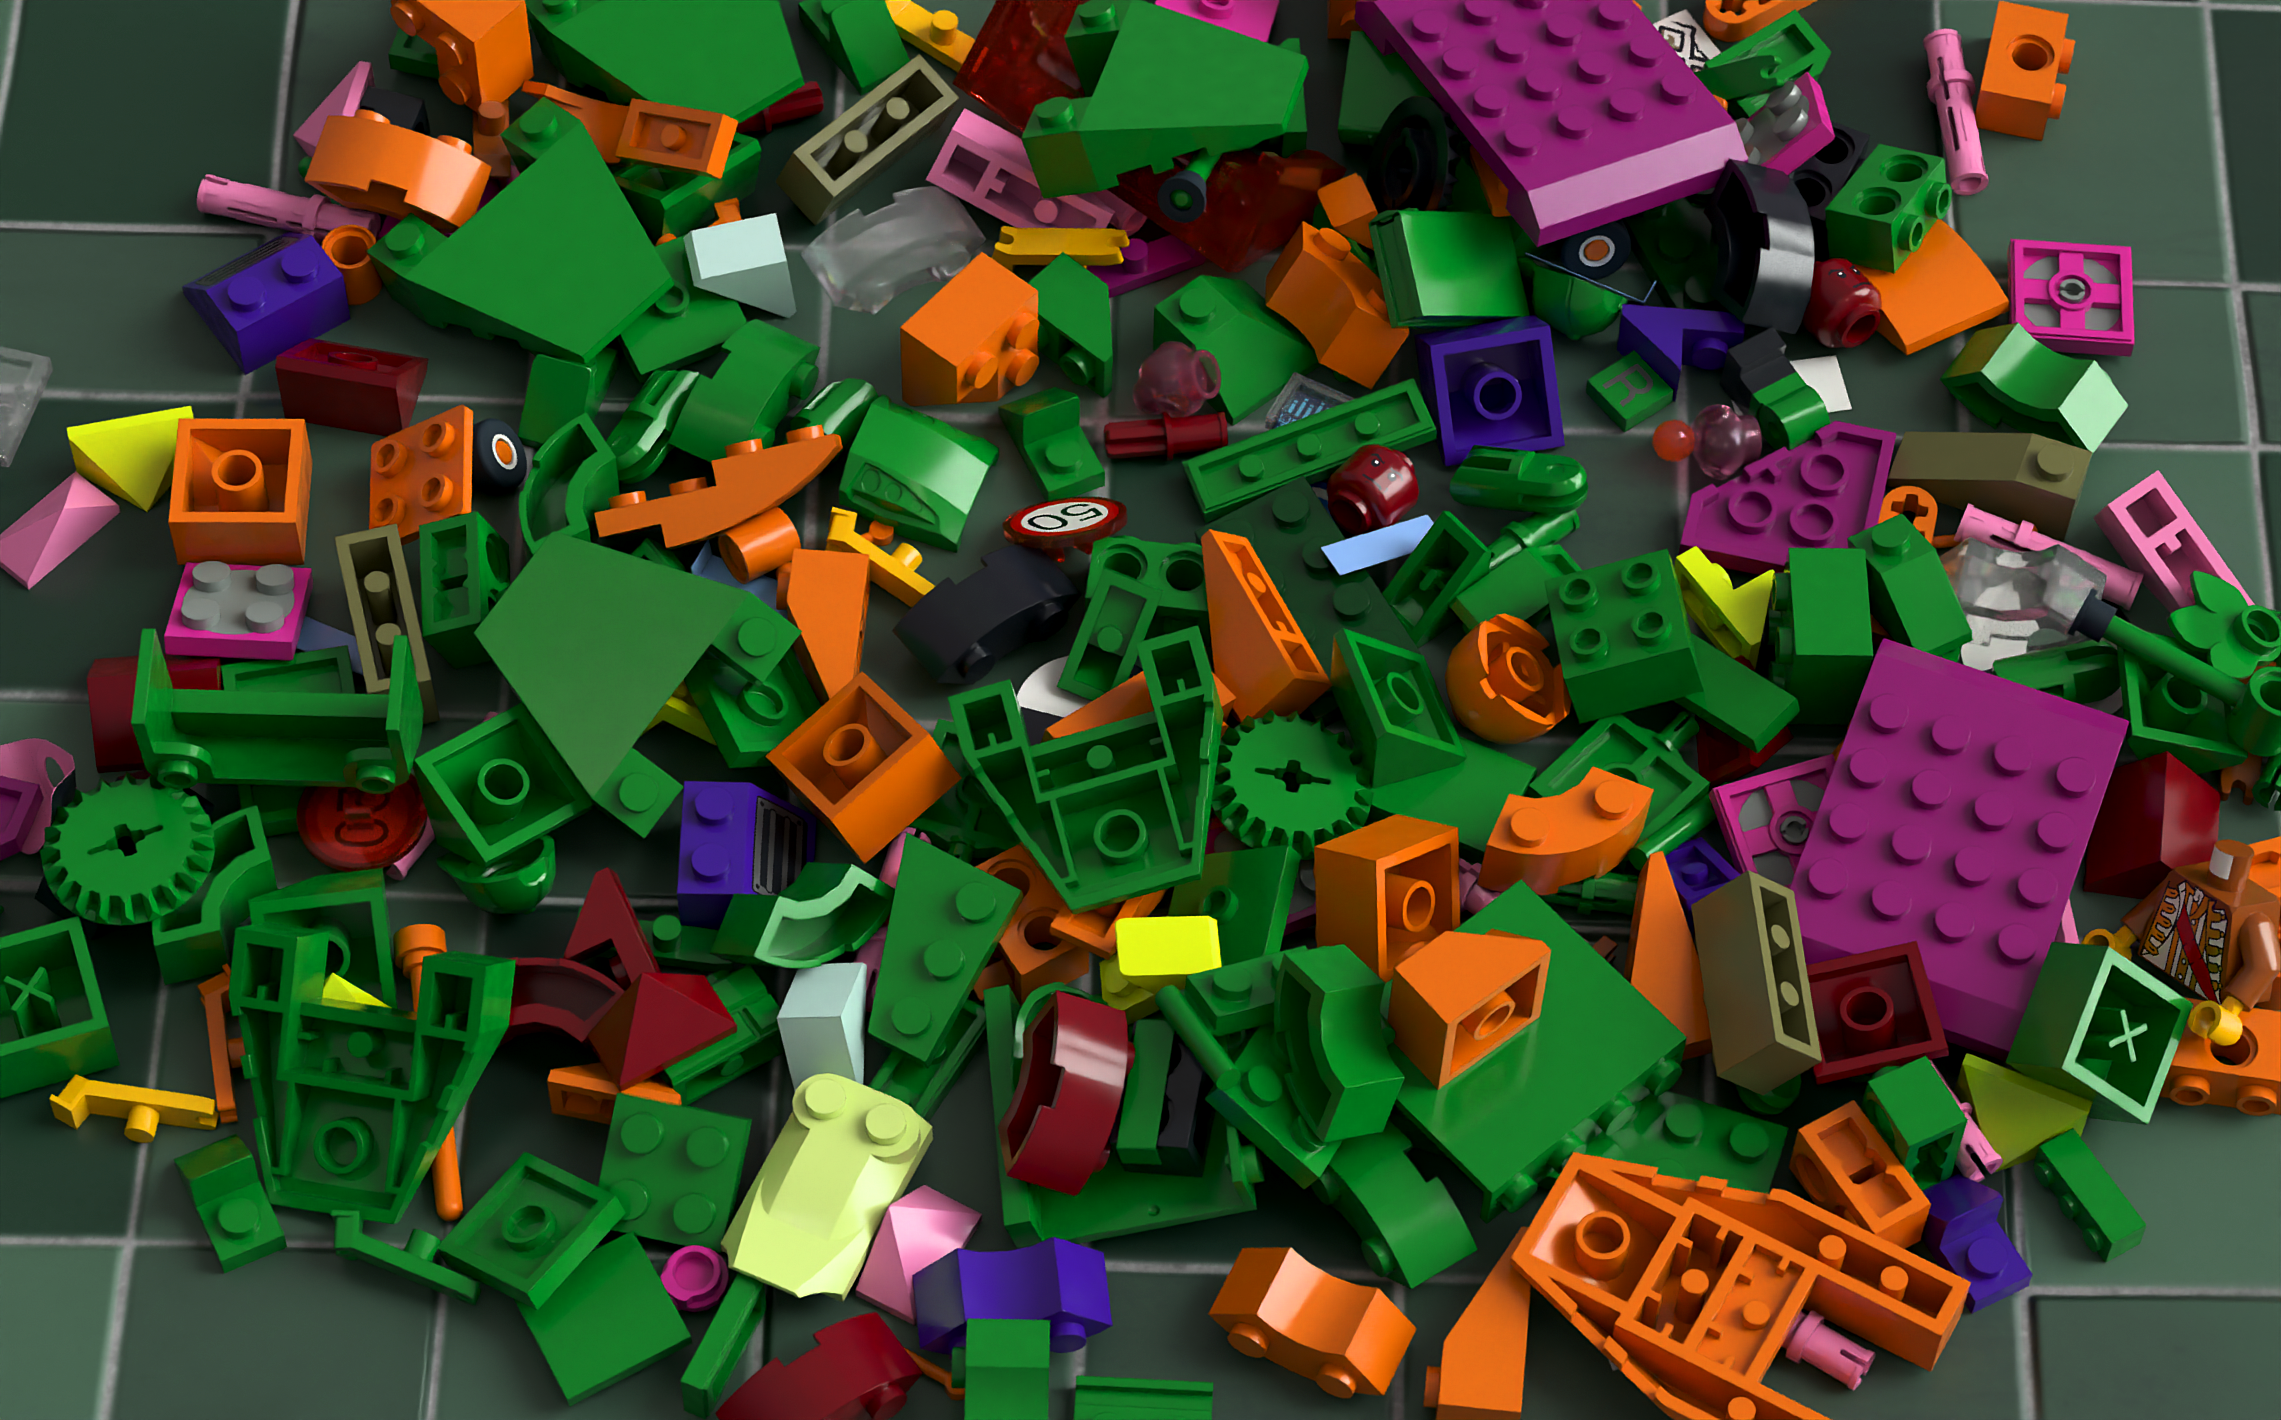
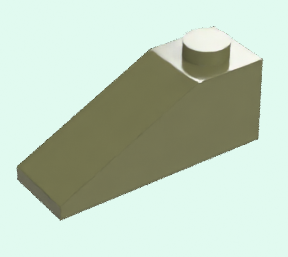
(1998, 473)

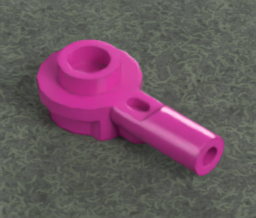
(695, 1278)

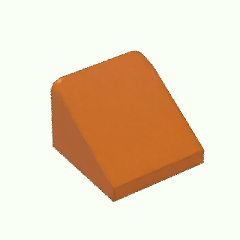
(1349, 208)

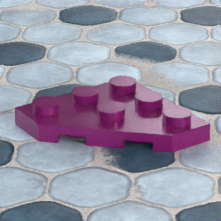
(1793, 500)

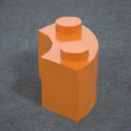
(397, 171)
(1334, 304)
(1565, 835)
(1312, 1322)

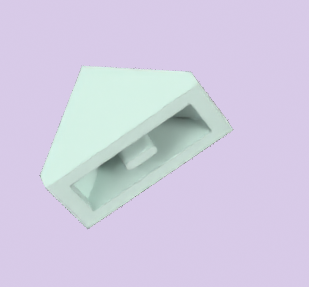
(743, 263)
(825, 1022)

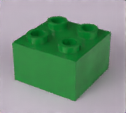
(1821, 632)
(1623, 636)
(50, 1009)
(2100, 1031)

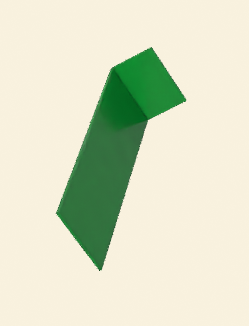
(1145, 1092)

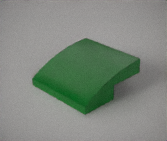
(606, 1320)

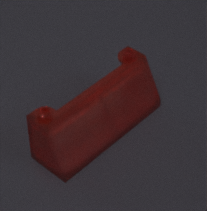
(1249, 198)

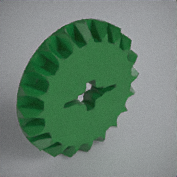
(1254, 800)
(113, 889)

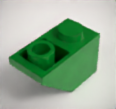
(1075, 323)

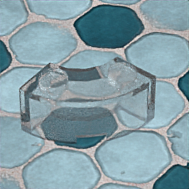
(896, 248)
(2021, 593)

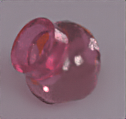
(1176, 380)
(1716, 439)

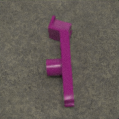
(1147, 263)

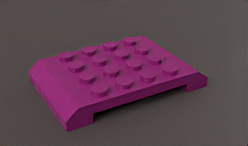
(1564, 103)
(1955, 830)

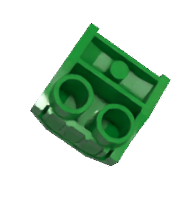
(915, 473)

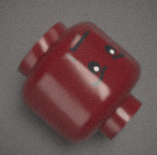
(1841, 305)
(1372, 489)

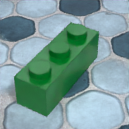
(2088, 1195)

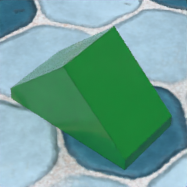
(1434, 573)

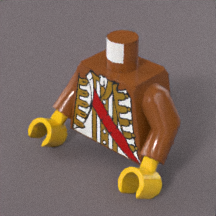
(2209, 934)

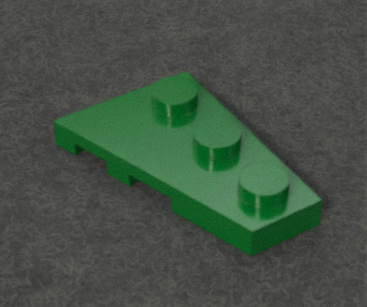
(935, 947)

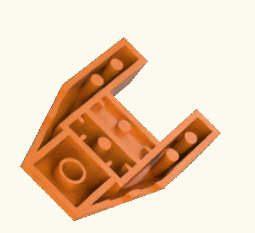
(1705, 1280)

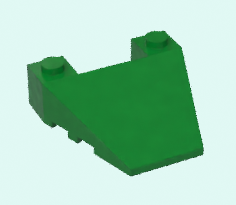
(672, 52)
(1156, 93)
(543, 260)
(601, 647)
(1115, 803)
(354, 1090)

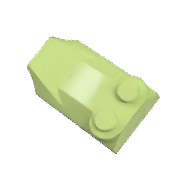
(826, 1187)

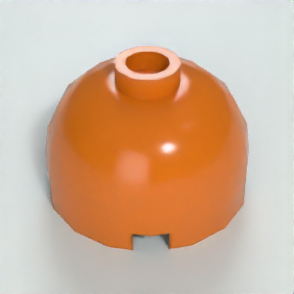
(1505, 683)

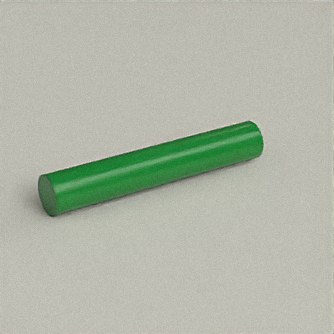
(1675, 831)

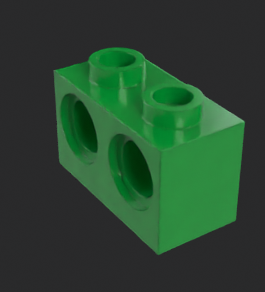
(1887, 208)
(1161, 566)
(460, 574)
(1916, 1119)

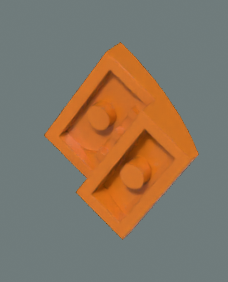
(1936, 292)

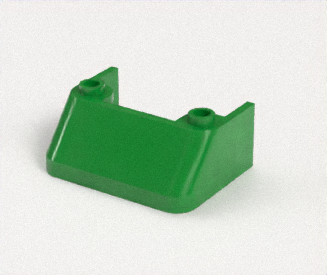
(276, 735)

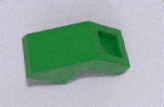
(1514, 587)

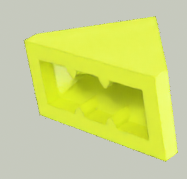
(129, 454)

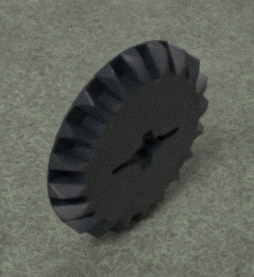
(1414, 158)

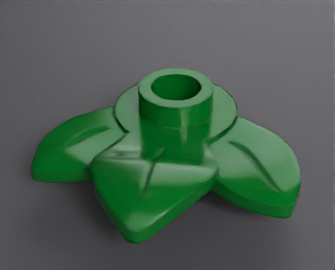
(2226, 627)

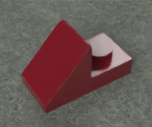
(611, 922)

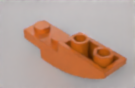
(746, 486)

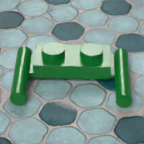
(1225, 1003)

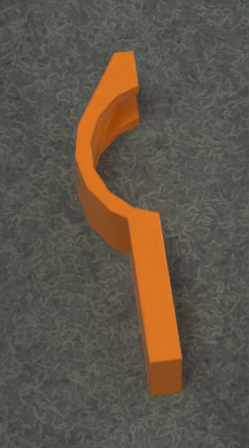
(649, 131)

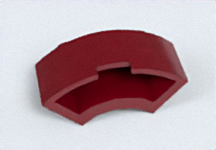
(558, 999)
(1066, 1093)
(851, 1375)

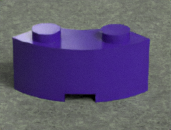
(1029, 1283)

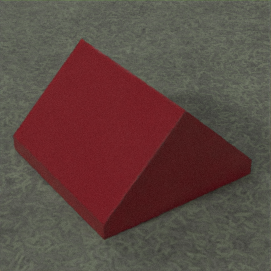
(349, 386)
(111, 701)
(2148, 824)
(1873, 1012)

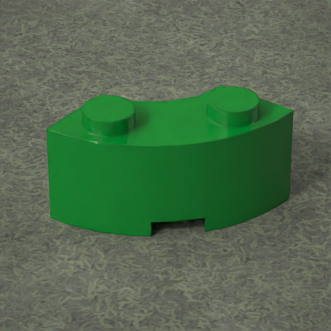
(2033, 389)
(749, 393)
(567, 485)
(809, 922)
(199, 933)
(1335, 1042)
(1404, 1223)
(1004, 1369)

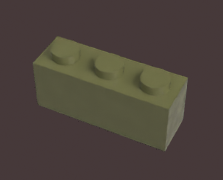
(867, 139)
(383, 607)
(1755, 983)

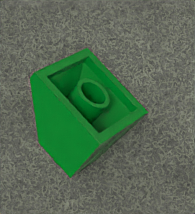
(1247, 338)
(358, 921)

